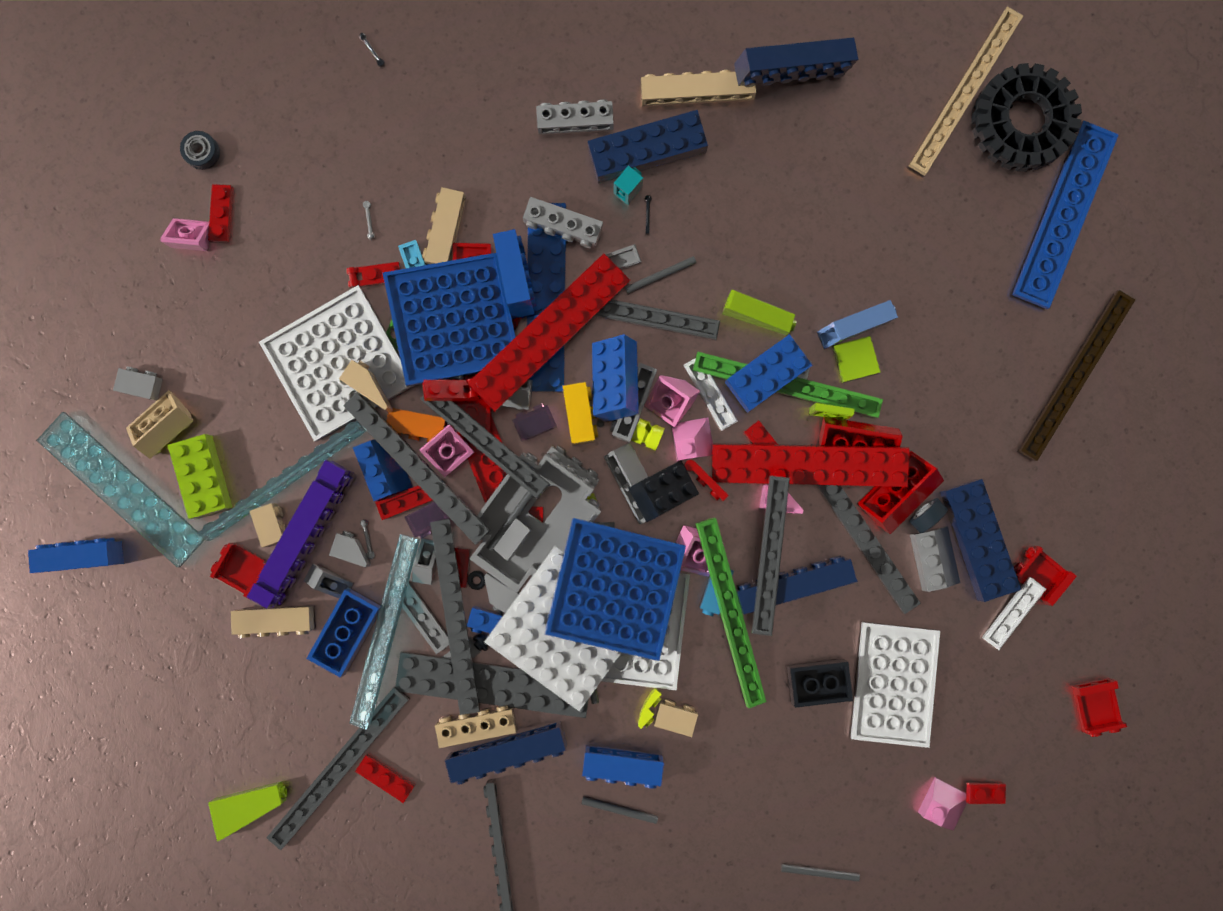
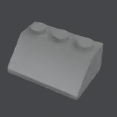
(935, 559)

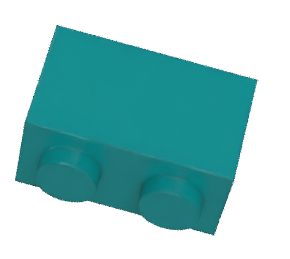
(628, 184)

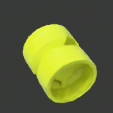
(647, 434)

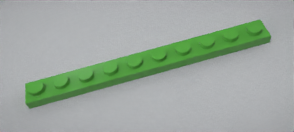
(797, 388)
(731, 612)

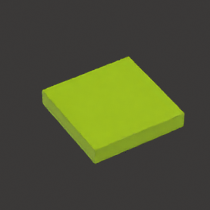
(856, 359)
(831, 411)

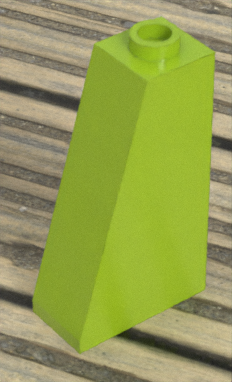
(758, 313)
(241, 808)

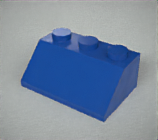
(381, 471)

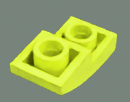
(646, 713)

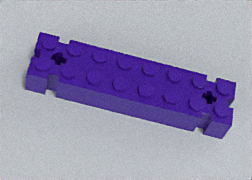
(300, 535)

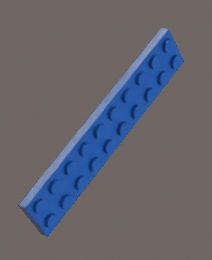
(1065, 215)
(548, 278)

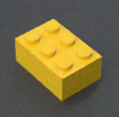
(580, 413)

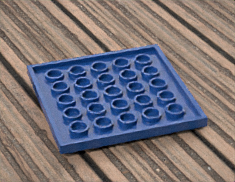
(448, 317)
(615, 589)

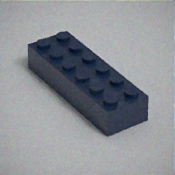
(795, 62)
(648, 145)
(980, 540)
(802, 582)
(506, 752)

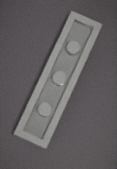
(424, 620)

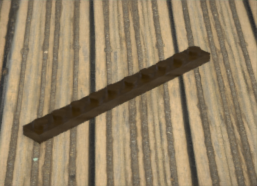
(1077, 375)

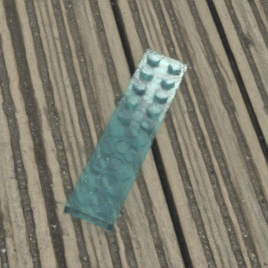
(121, 489)

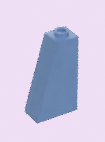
(857, 324)

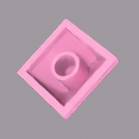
(187, 235)

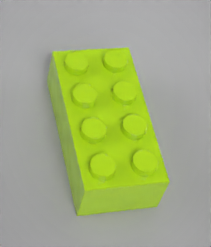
(200, 476)

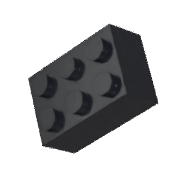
(663, 491)
(820, 683)

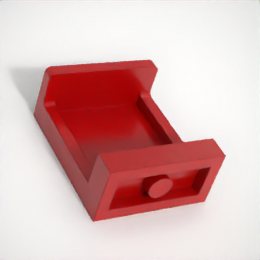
(238, 567)
(1045, 572)
(1098, 707)

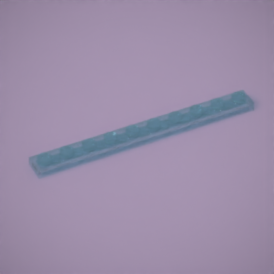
(277, 484)
(384, 631)

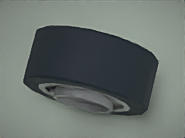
(190, 145)
(928, 515)

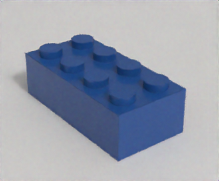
(515, 273)
(768, 373)
(615, 378)
(75, 555)
(344, 632)
(623, 766)

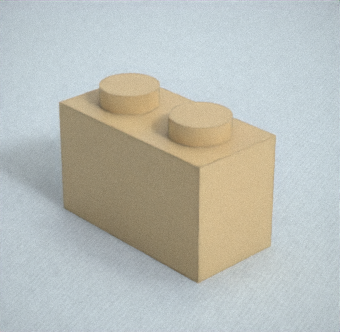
(268, 524)
(676, 718)

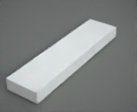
(712, 397)
(1014, 613)

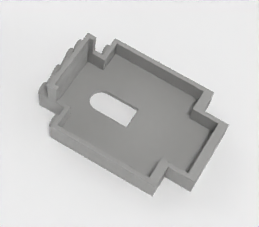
(575, 484)

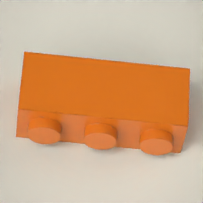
(415, 424)

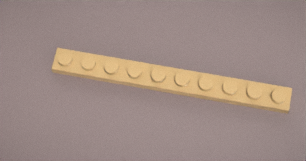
(965, 91)

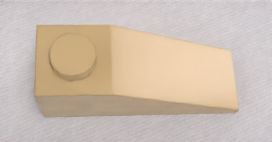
(364, 382)

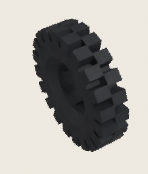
(1008, 143)

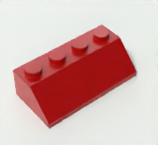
(852, 433)
(893, 505)

